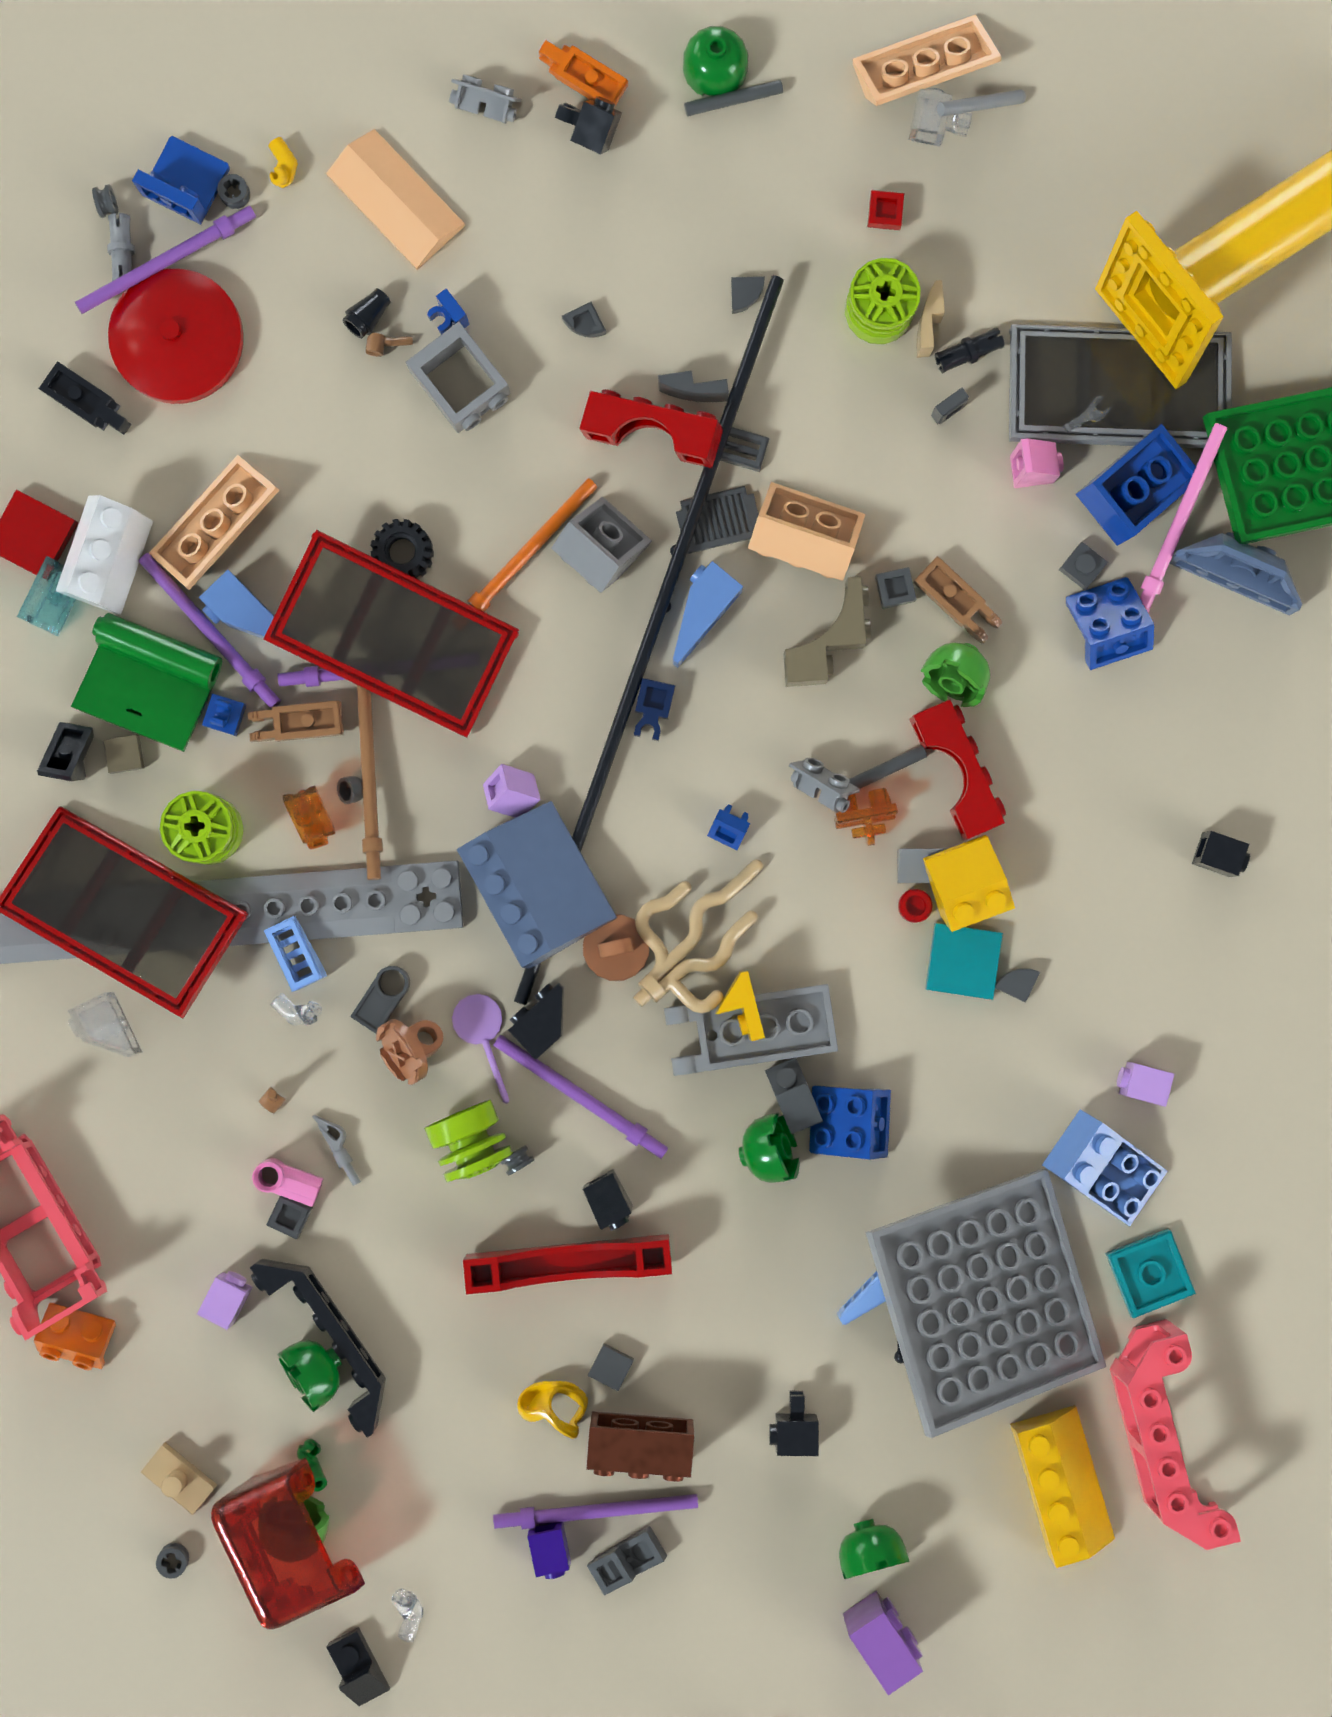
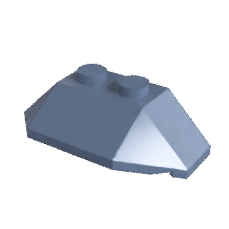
(1242, 569)

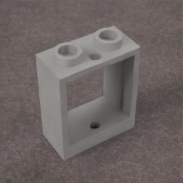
(440, 351)

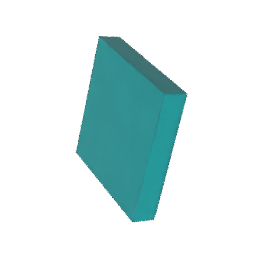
(963, 961)
(1150, 1273)

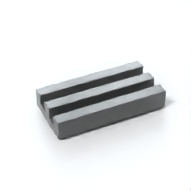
(744, 462)

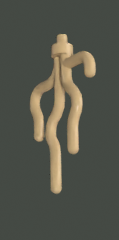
(666, 972)

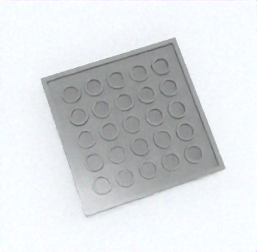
(985, 1301)

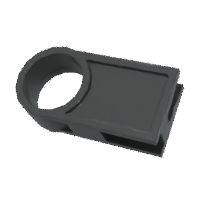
(376, 1005)

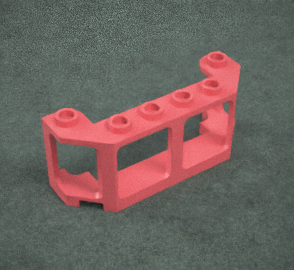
(54, 1206)
(1137, 1376)

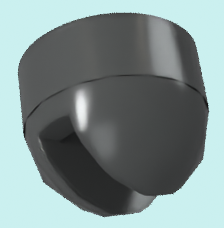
(350, 789)

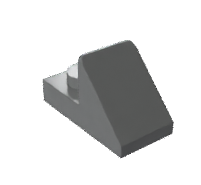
(793, 1096)

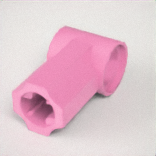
(291, 1182)

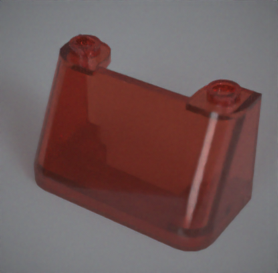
(279, 1548)

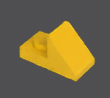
(742, 996)

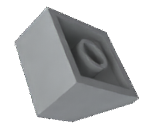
(600, 544)

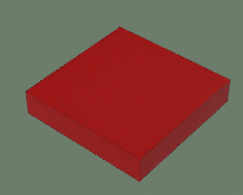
(32, 532)

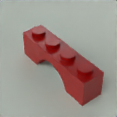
(612, 418)
(942, 730)

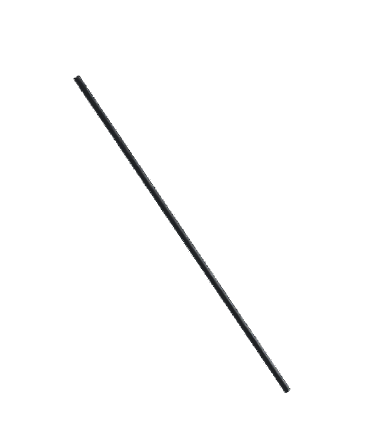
(666, 591)

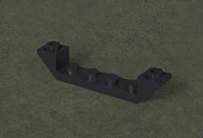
(273, 1275)

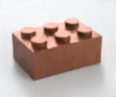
(640, 1445)

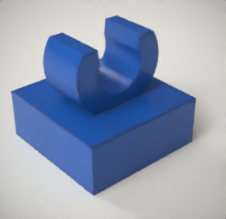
(449, 310)
(224, 714)
(729, 828)

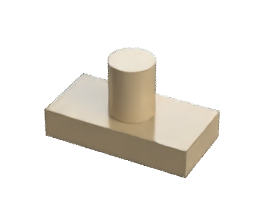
(178, 1478)

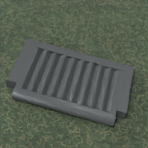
(724, 520)

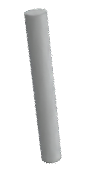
(981, 103)

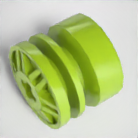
(877, 319)
(213, 843)
(468, 1141)

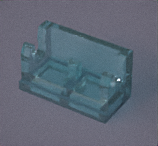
(43, 604)

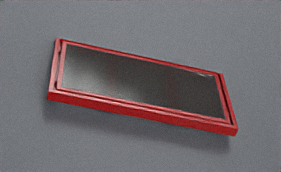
(391, 633)
(121, 911)

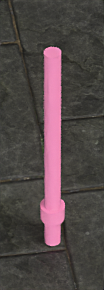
(1153, 584)

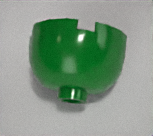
(715, 61)
(768, 1150)
(312, 1371)
(871, 1549)

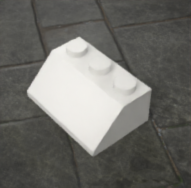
(104, 554)

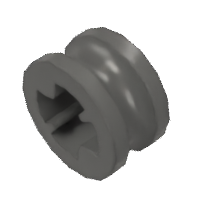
(233, 180)
(105, 200)
(517, 1160)
(164, 1566)

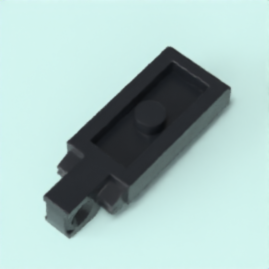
(83, 399)

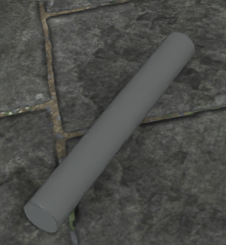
(733, 98)
(889, 767)

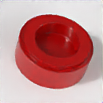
(915, 905)

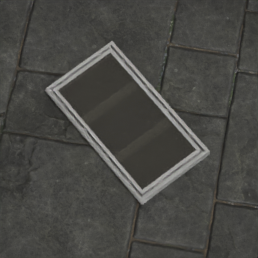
(1065, 367)

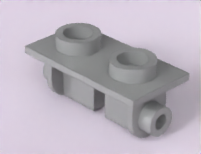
(497, 101)
(812, 775)

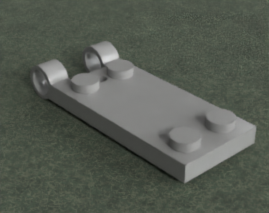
(793, 1024)

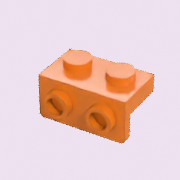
(76, 1338)

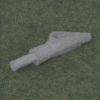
(336, 1145)

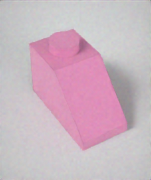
(1035, 463)

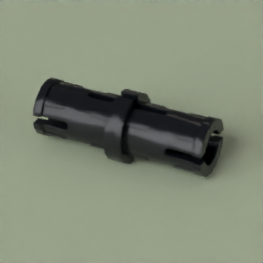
(969, 350)

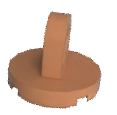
(616, 950)
(404, 1052)

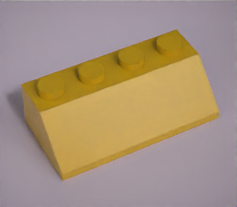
(1063, 1485)

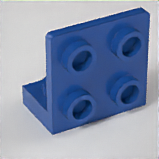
(183, 179)
(1112, 622)
(852, 1123)

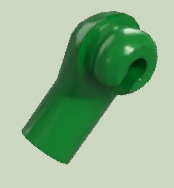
(310, 1450)

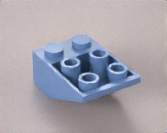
(1104, 1167)

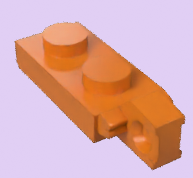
(583, 72)

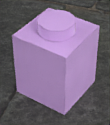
(1145, 1083)
(225, 1299)

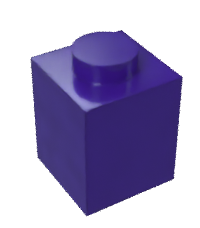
(549, 1550)

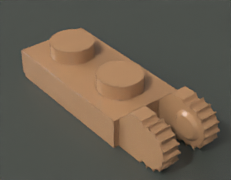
(956, 598)
(299, 721)

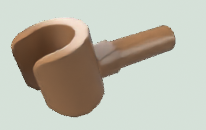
(376, 343)
(271, 1100)

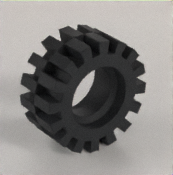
(408, 531)

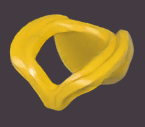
(536, 1402)

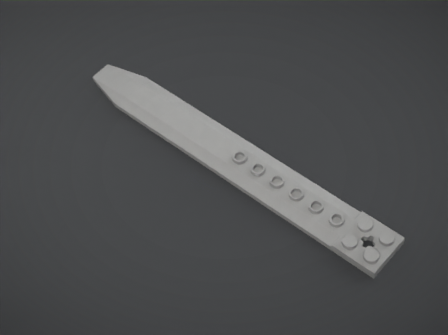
(323, 902)

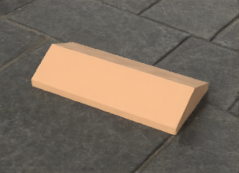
(925, 60)
(394, 198)
(213, 522)

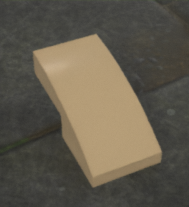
(931, 314)

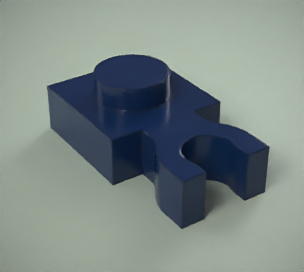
(654, 703)

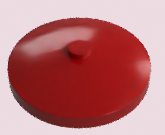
(176, 336)

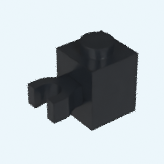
(593, 123)
(795, 1432)

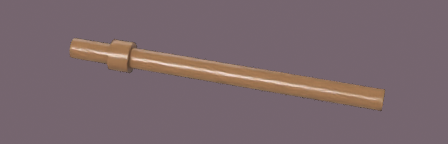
(371, 844)

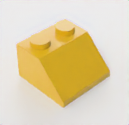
(968, 883)

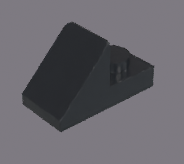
(66, 753)
(359, 1670)

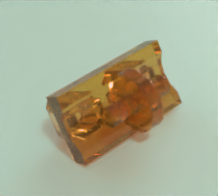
(879, 811)
(309, 817)

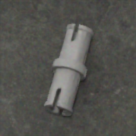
(120, 246)

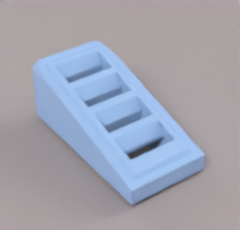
(289, 970)
(864, 1300)

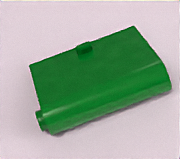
(146, 675)

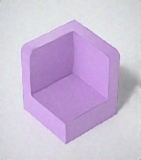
(511, 791)

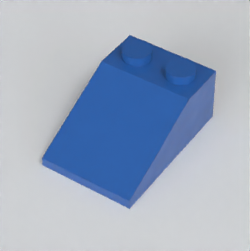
(1138, 485)

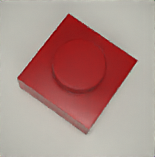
(885, 210)

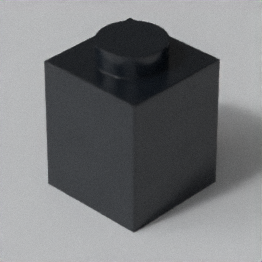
(1221, 854)

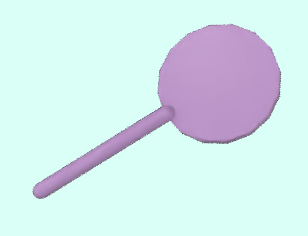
(477, 1022)

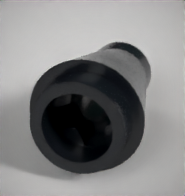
(365, 314)

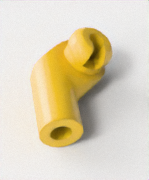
(286, 165)

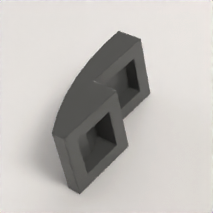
(681, 386)
(626, 1560)

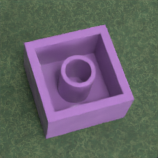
(882, 1642)

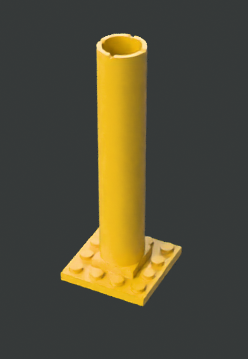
(1174, 295)

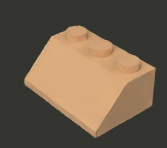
(806, 531)

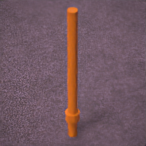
(482, 599)

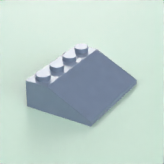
(536, 884)

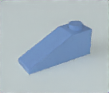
(707, 601)
(236, 606)

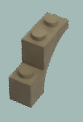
(809, 662)

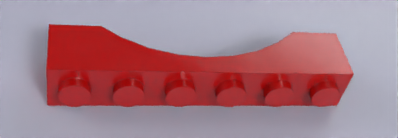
(545, 1264)

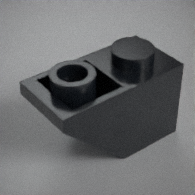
(543, 1023)
(608, 1201)

